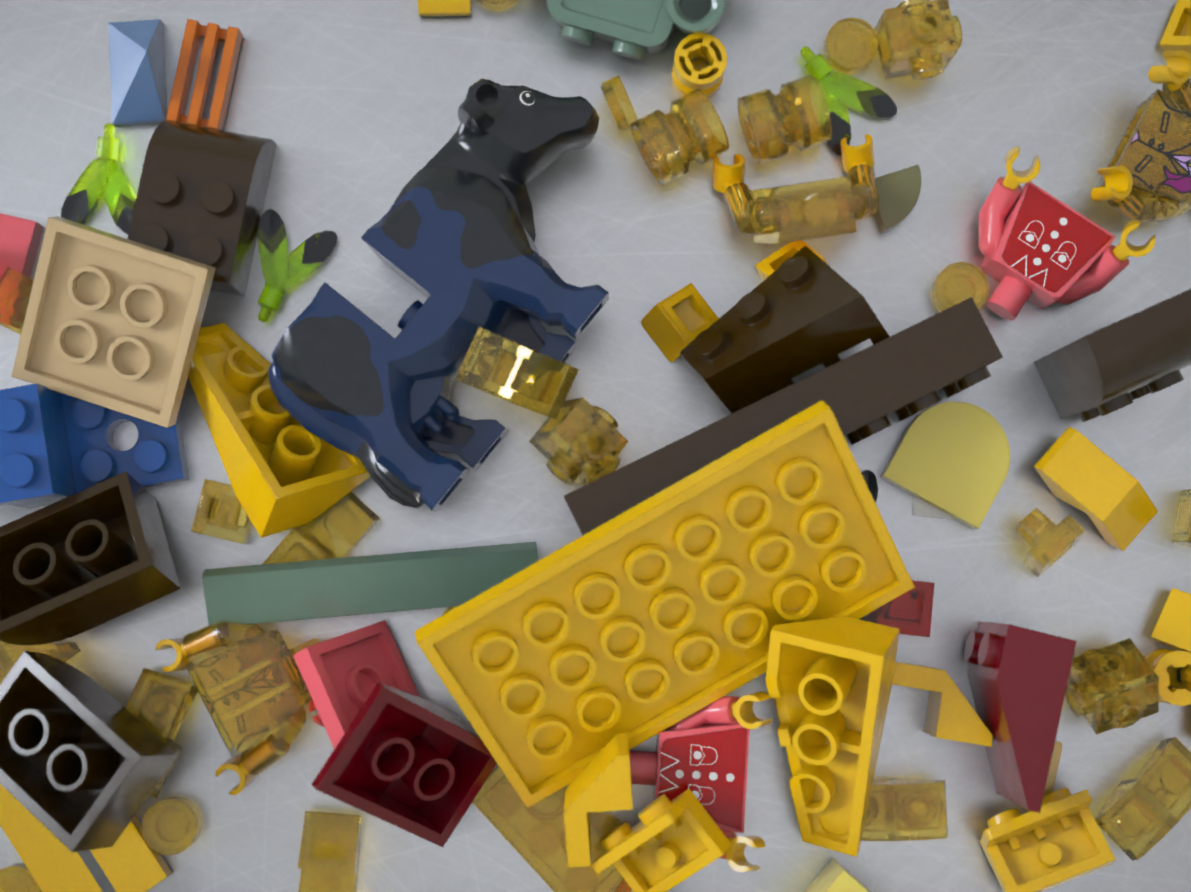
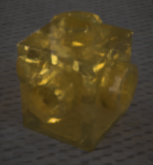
(917, 39)
(580, 442)
(1112, 686)

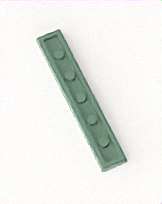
(360, 583)

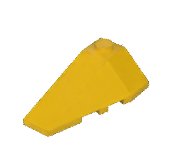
(271, 460)
(831, 707)

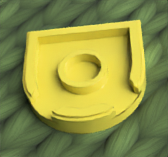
(952, 460)

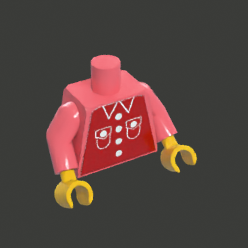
(1044, 247)
(710, 759)

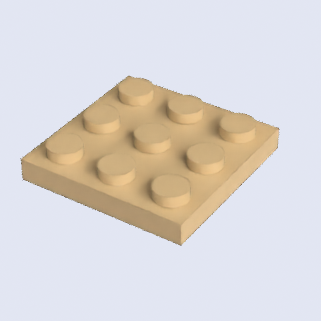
(112, 321)

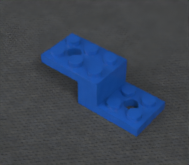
(65, 445)

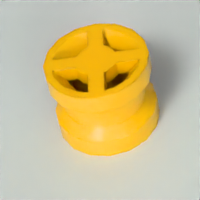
(1165, 664)

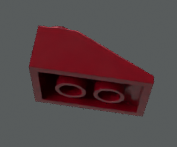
(1019, 696)
(408, 764)

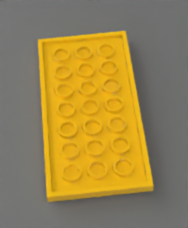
(666, 603)

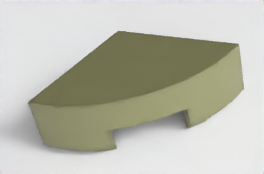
(897, 196)

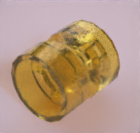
(802, 114)
(676, 138)

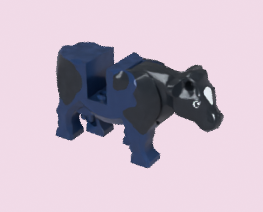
(469, 246)

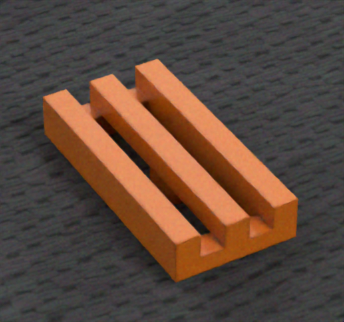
(185, 69)

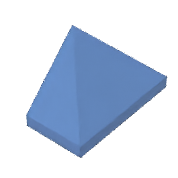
(137, 73)

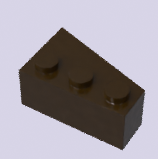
(781, 330)

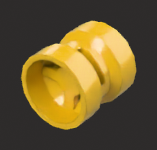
(697, 74)

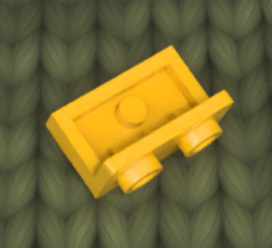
(665, 847)
(1046, 847)

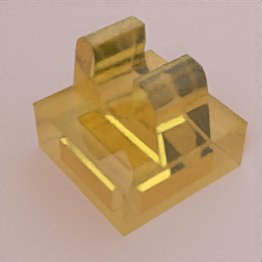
(221, 514)
(1047, 539)

